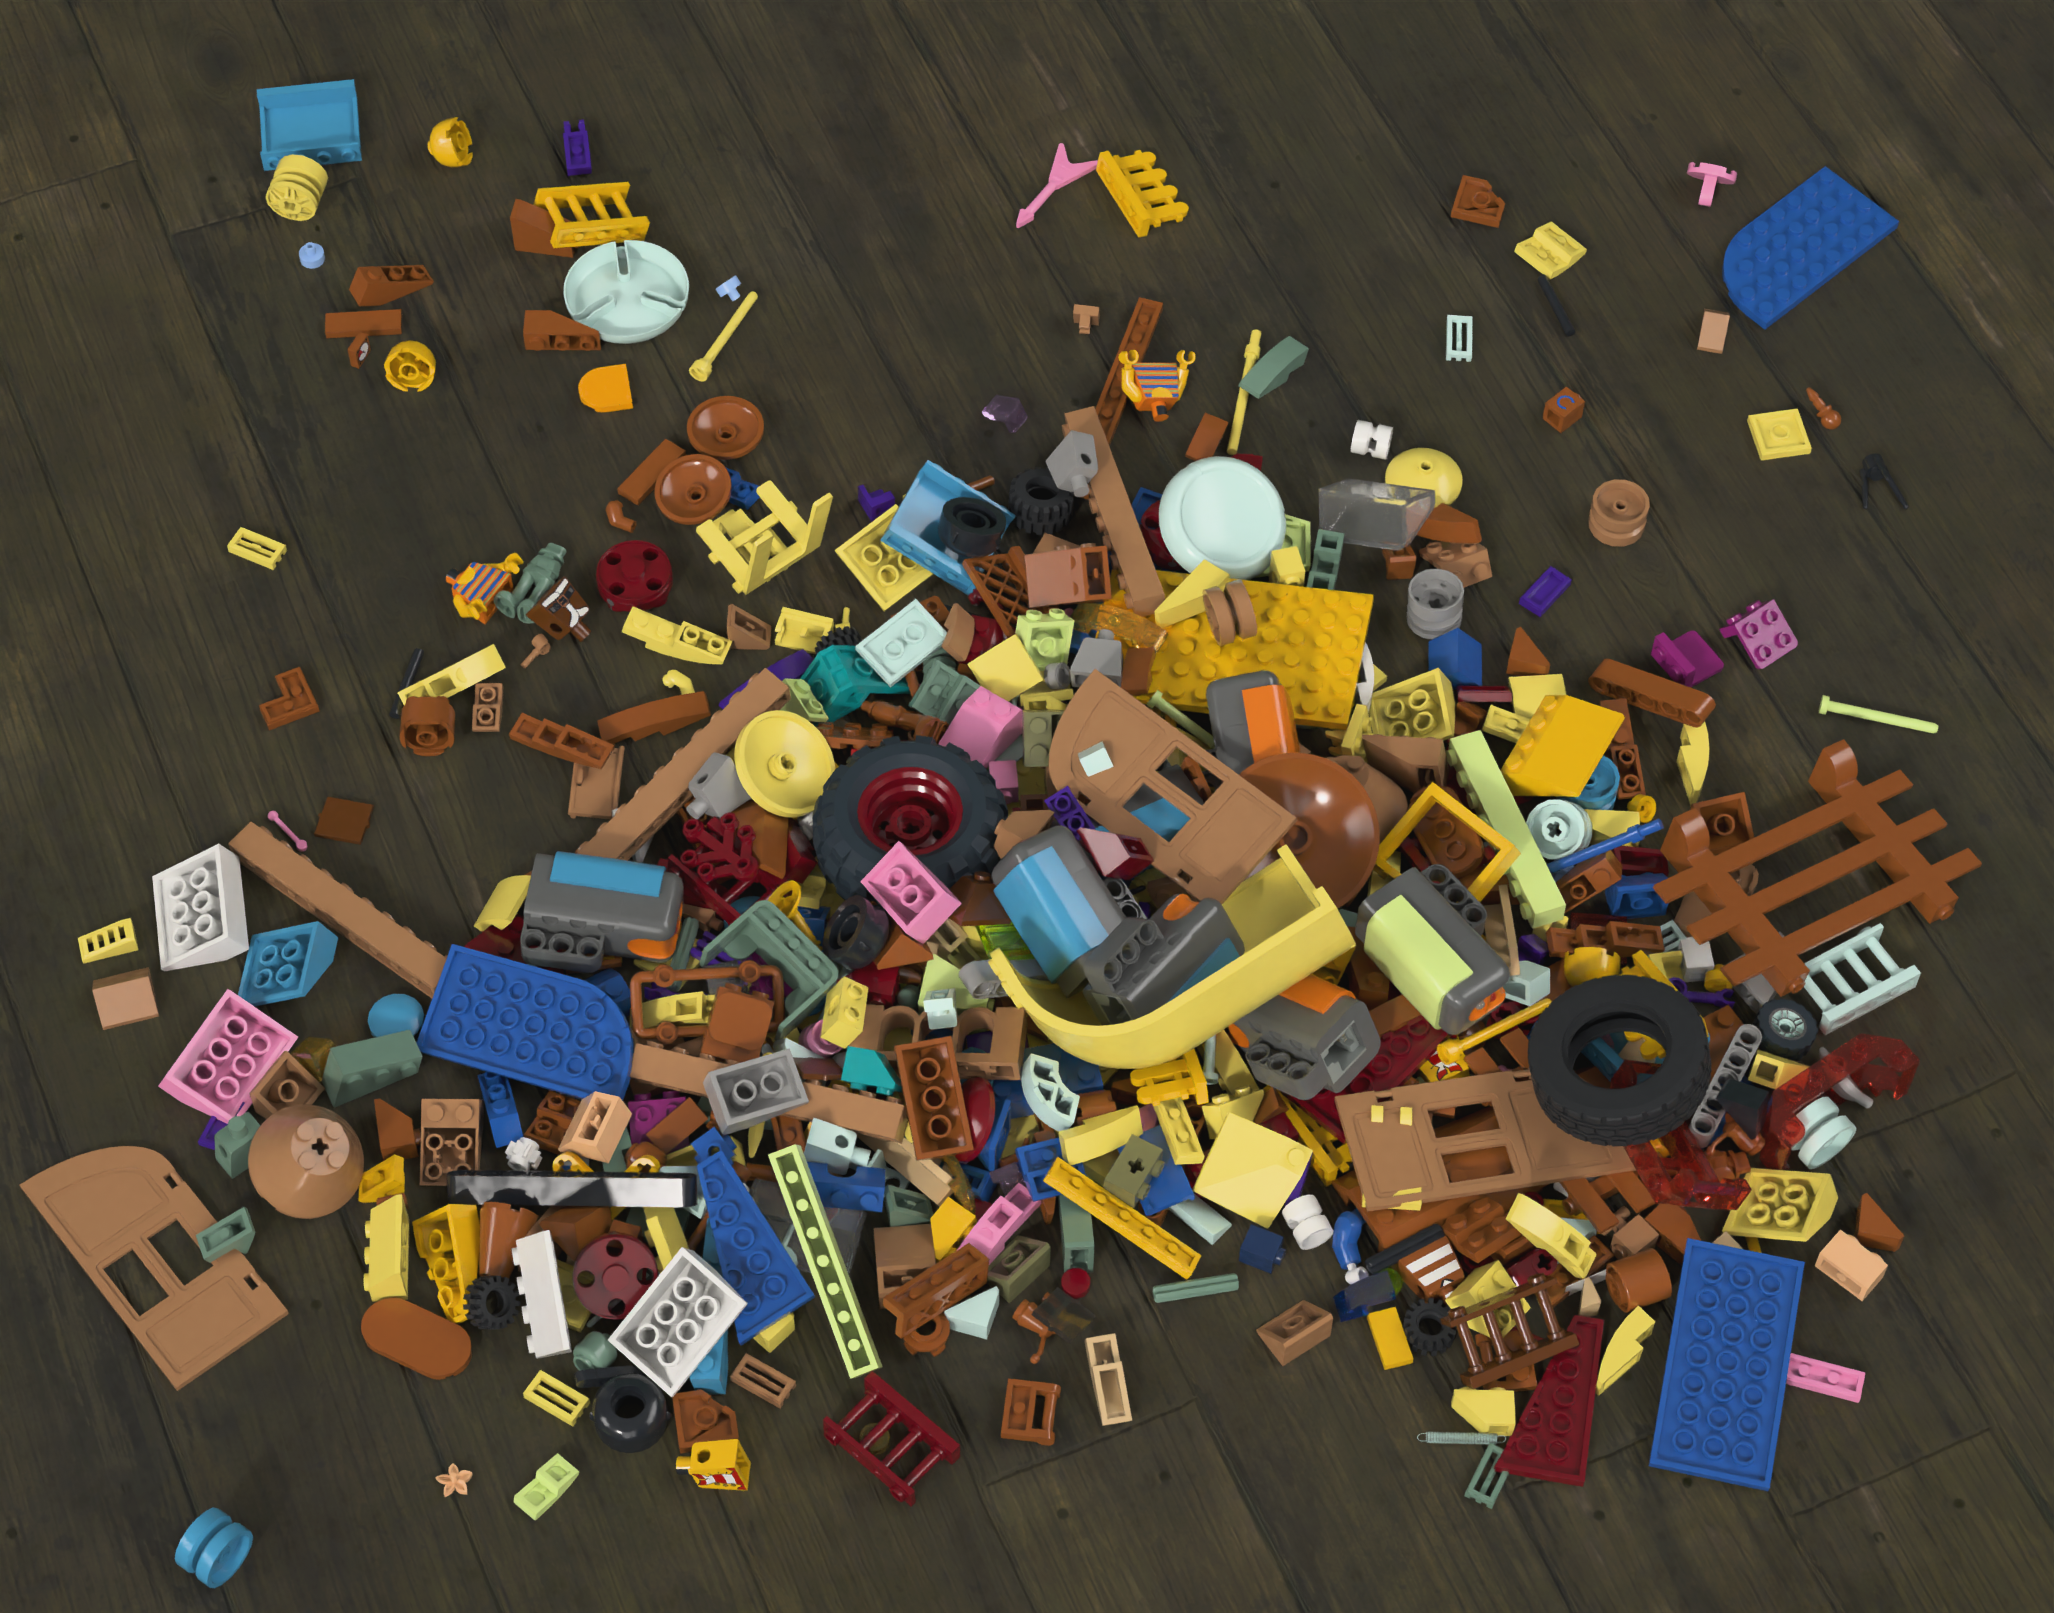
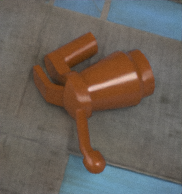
(1733, 1130)
(1026, 1320)

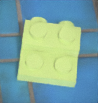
(1046, 636)

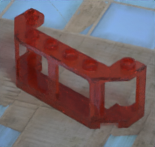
(1783, 1128)
(1694, 1173)

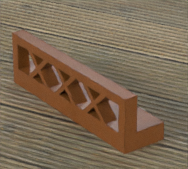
(935, 1289)

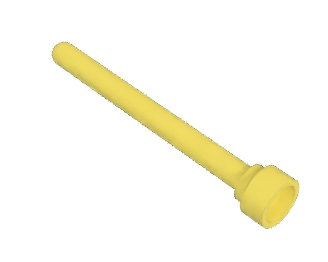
(701, 368)

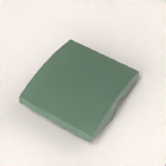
(942, 692)

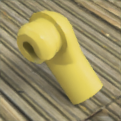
(676, 678)

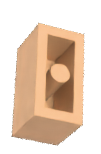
(1851, 1265)

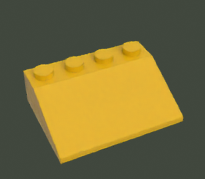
(1560, 747)

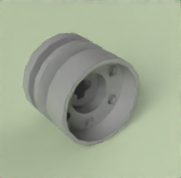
(1434, 603)

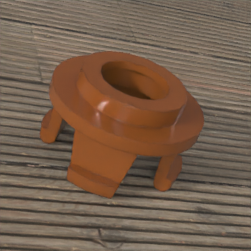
(930, 1343)

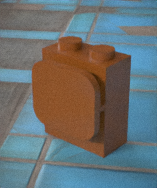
(737, 1024)

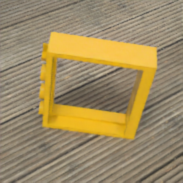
(1489, 876)

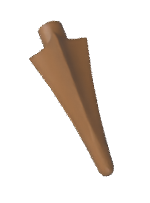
(705, 917)

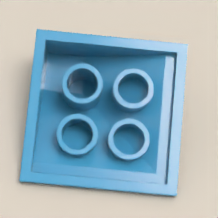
(286, 963)

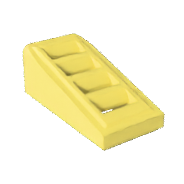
(119, 947)

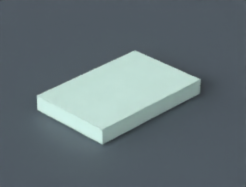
(902, 643)

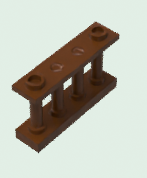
(1531, 1350)

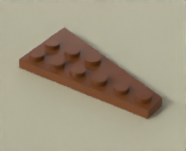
(854, 734)

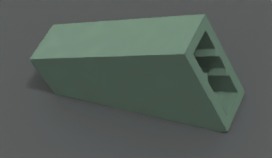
(1076, 1235)

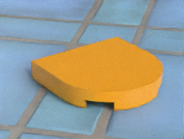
(606, 389)

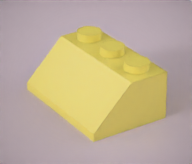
(388, 1250)

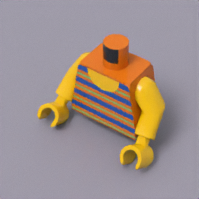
(1154, 385)
(479, 584)

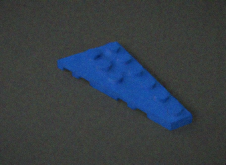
(749, 1251)

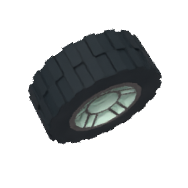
(1785, 1029)

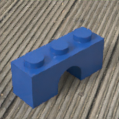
(858, 1192)

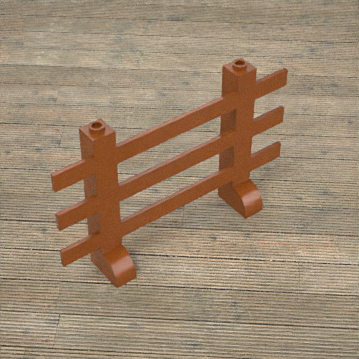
(1879, 841)

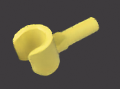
(845, 620)

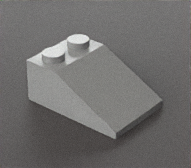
(754, 1091)

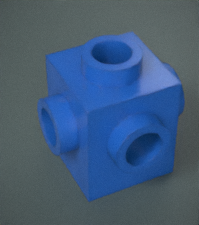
(710, 1140)

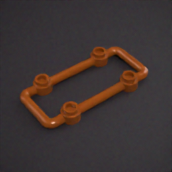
(664, 976)

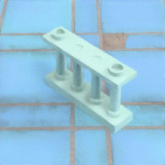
(1877, 992)

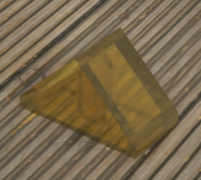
(313, 1055)

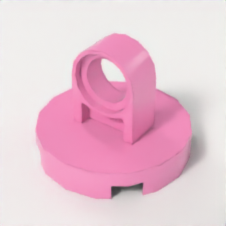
(1711, 175)

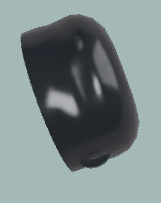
(971, 527)
(856, 933)
(633, 1433)

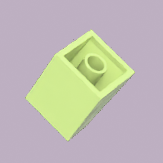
(943, 975)

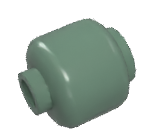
(594, 1352)

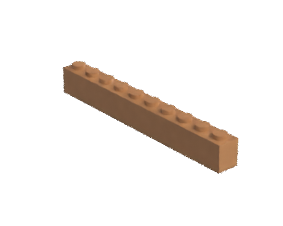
(1118, 521)
(669, 790)
(339, 907)
(833, 1105)

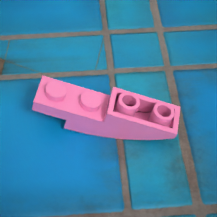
(1001, 1222)

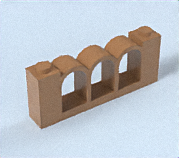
(1007, 1045)

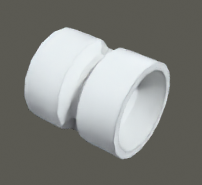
(1363, 435)
(1308, 1225)

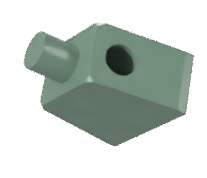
(233, 1143)

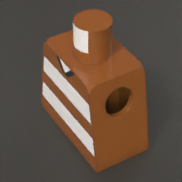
(1432, 1271)

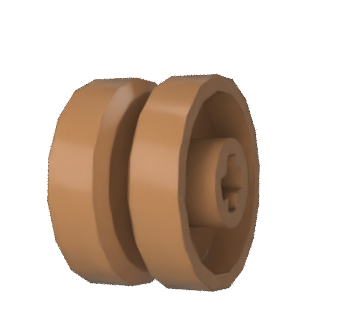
(1618, 512)
(1229, 612)

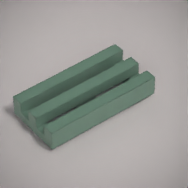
(1480, 1496)

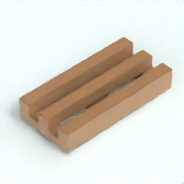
(783, 1393)

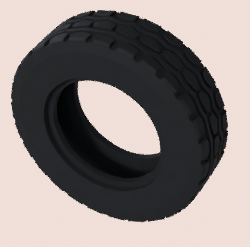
(1628, 1113)

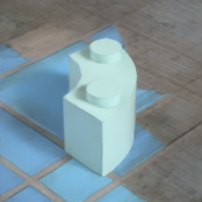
(1047, 1093)

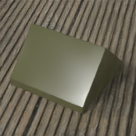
(1018, 1266)

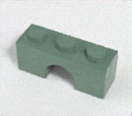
(1326, 560)

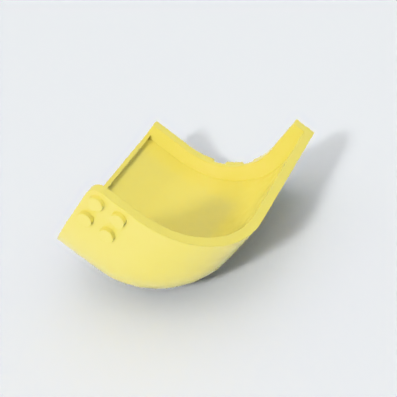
(1286, 937)

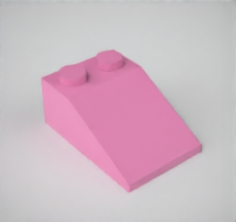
(984, 726)
(910, 893)

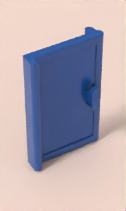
(1172, 1183)

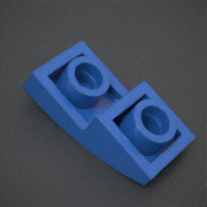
(743, 492)

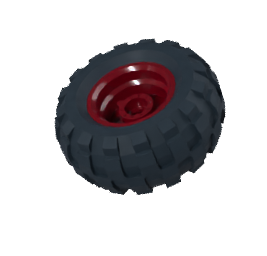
(897, 790)

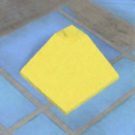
(879, 567)
(1415, 707)
(1251, 1170)
(1783, 1205)

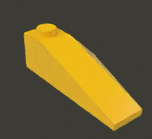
(451, 1247)

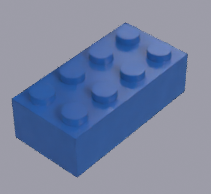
(1074, 1072)

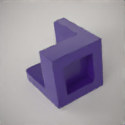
(876, 502)

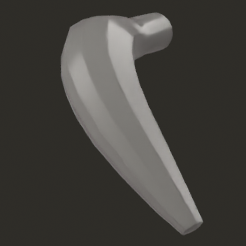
(1847, 1088)

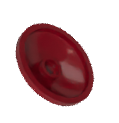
(980, 1111)

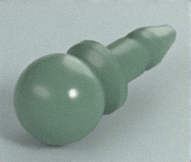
(909, 996)

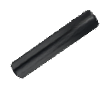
(1404, 1248)

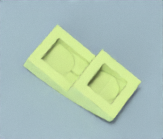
(547, 1487)

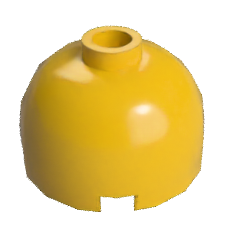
(450, 143)
(410, 366)
(1589, 964)

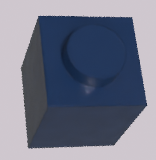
(1262, 1249)

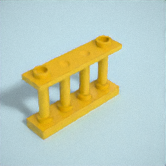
(593, 231)

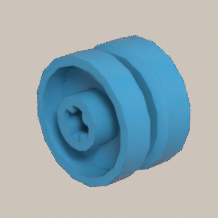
(1600, 789)
(213, 1547)

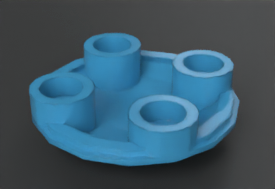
(395, 1014)

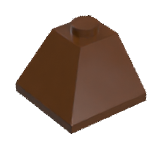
(978, 901)

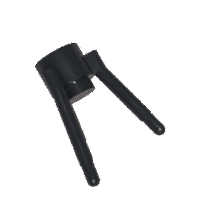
(1876, 470)

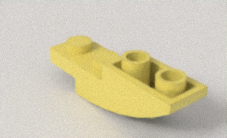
(678, 641)
(457, 676)
(679, 1009)
(1553, 1234)

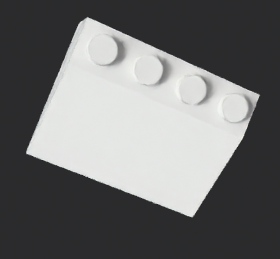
(200, 910)
(543, 1295)
(678, 1320)

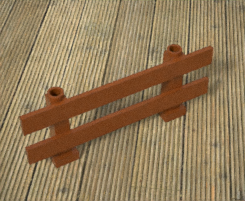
(1582, 1195)

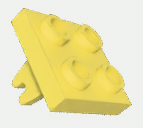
(1350, 740)

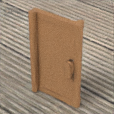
(598, 788)

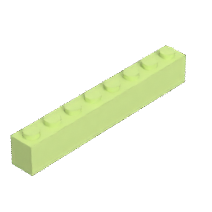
(1496, 806)
(825, 1261)

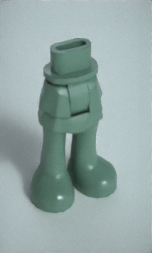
(542, 573)

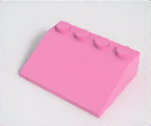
(227, 1058)

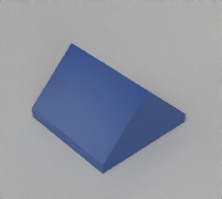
(1457, 657)

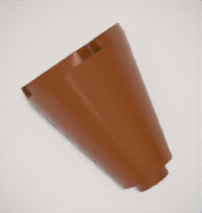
(498, 1235)

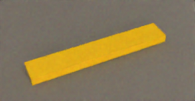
(1122, 1218)

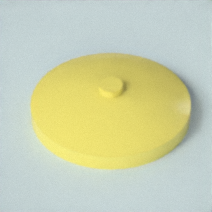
(783, 762)

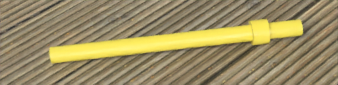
(1251, 354)

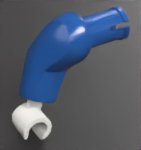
(1345, 1238)

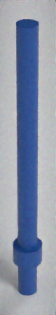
(1634, 834)

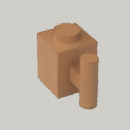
(1631, 1236)

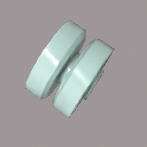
(1573, 823)
(1824, 1132)

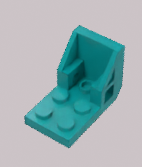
(844, 680)

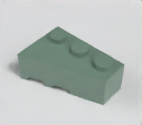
(369, 1065)

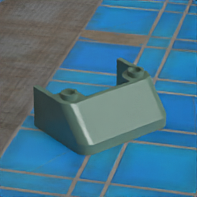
(781, 944)

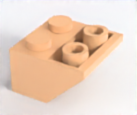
(596, 1127)

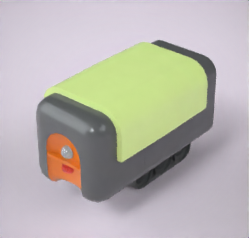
(1433, 947)

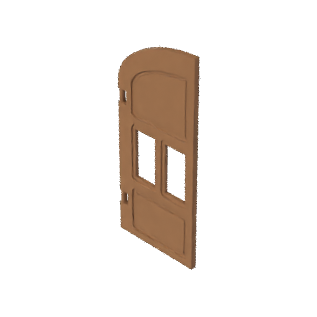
(1223, 834)
(1406, 1157)
(112, 1205)

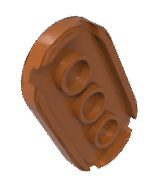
(1447, 838)
(416, 1338)

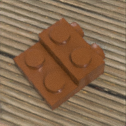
(1480, 1229)

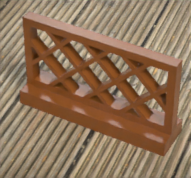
(1015, 573)

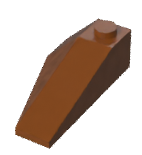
(771, 836)

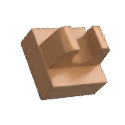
(1086, 317)

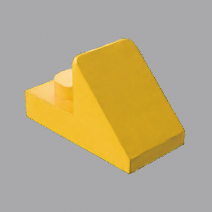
(383, 1180)

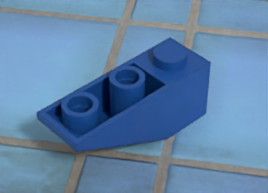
(500, 1108)

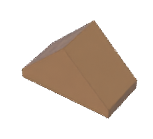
(1713, 331)
(747, 630)

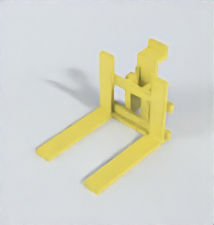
(753, 544)

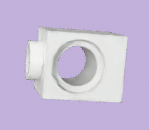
(1696, 959)

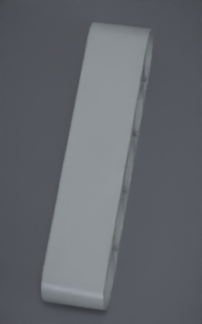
(984, 983)
(1742, 1055)

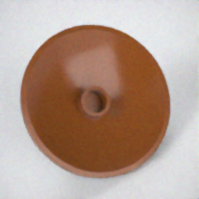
(1335, 825)

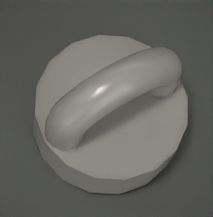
(1057, 675)

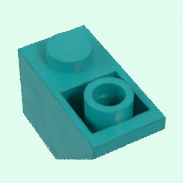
(870, 1069)

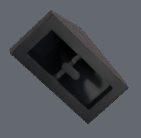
(1745, 1105)

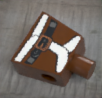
(561, 611)

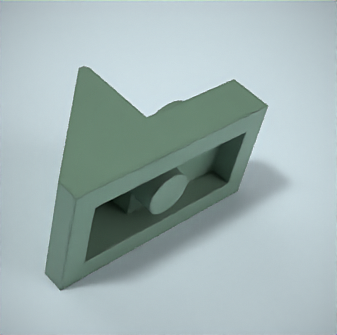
(228, 1234)

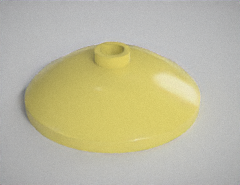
(1441, 473)

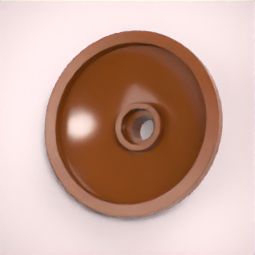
(725, 427)
(687, 479)

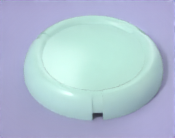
(627, 291)
(1223, 515)

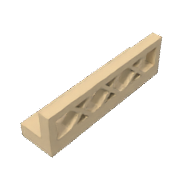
(1501, 931)
(922, 1174)

